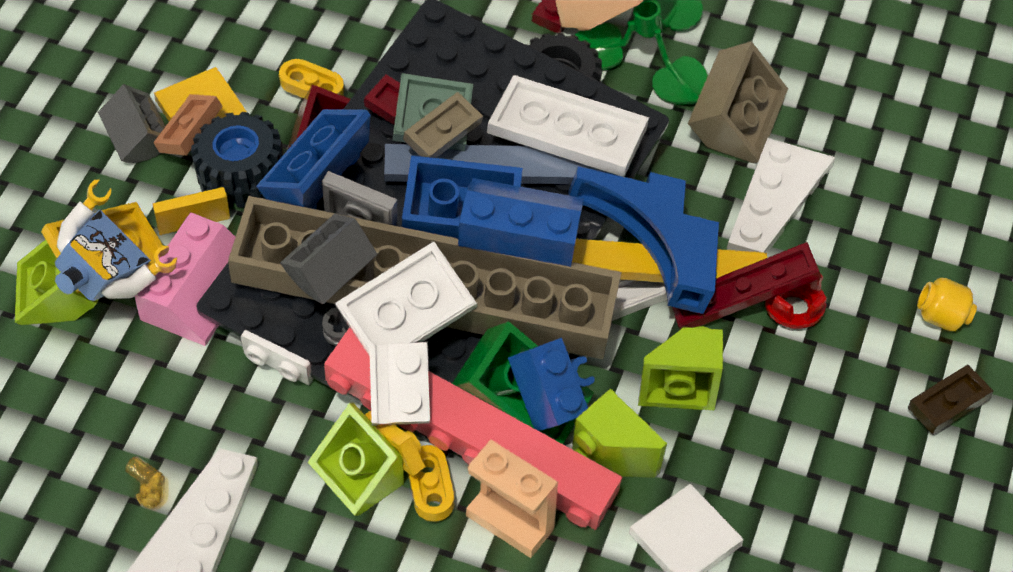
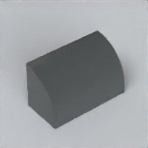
(132, 124)
(329, 257)

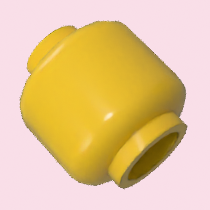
(946, 304)

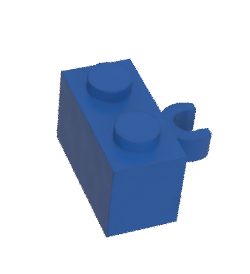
(550, 384)

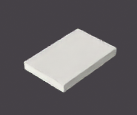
(407, 301)

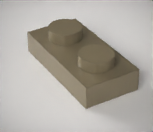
(443, 127)

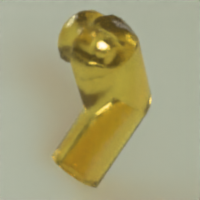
(151, 482)

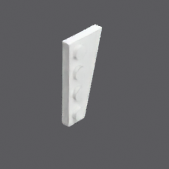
(776, 194)
(202, 520)

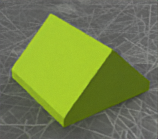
(358, 462)

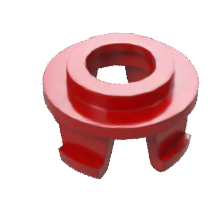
(783, 312)

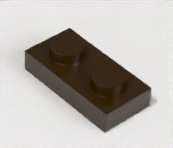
(950, 399)

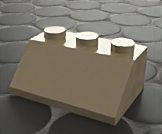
(738, 103)

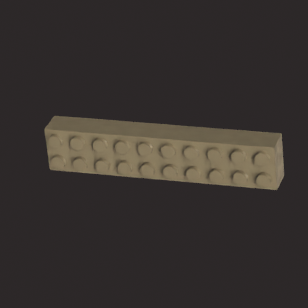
(533, 295)

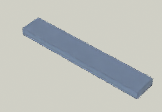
(537, 165)

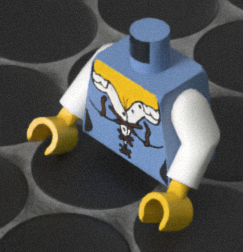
(101, 257)

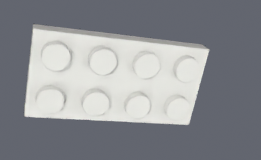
(568, 125)

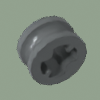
(329, 318)

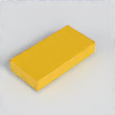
(173, 212)

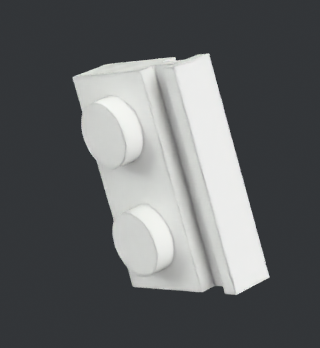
(399, 383)

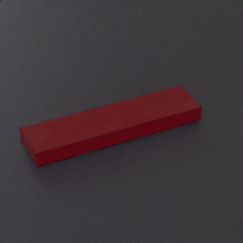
(755, 284)

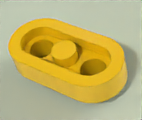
(308, 74)
(432, 486)

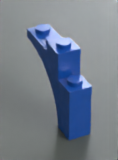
(653, 213)

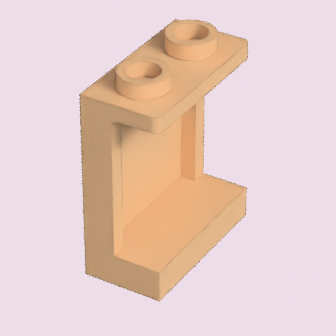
(513, 499)

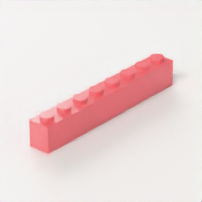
(468, 423)

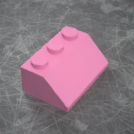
(172, 298)

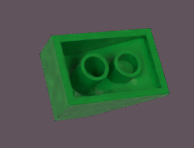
(491, 378)

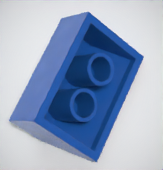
(326, 145)
(520, 222)

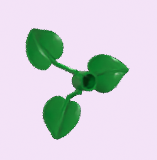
(677, 81)

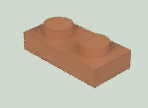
(186, 123)

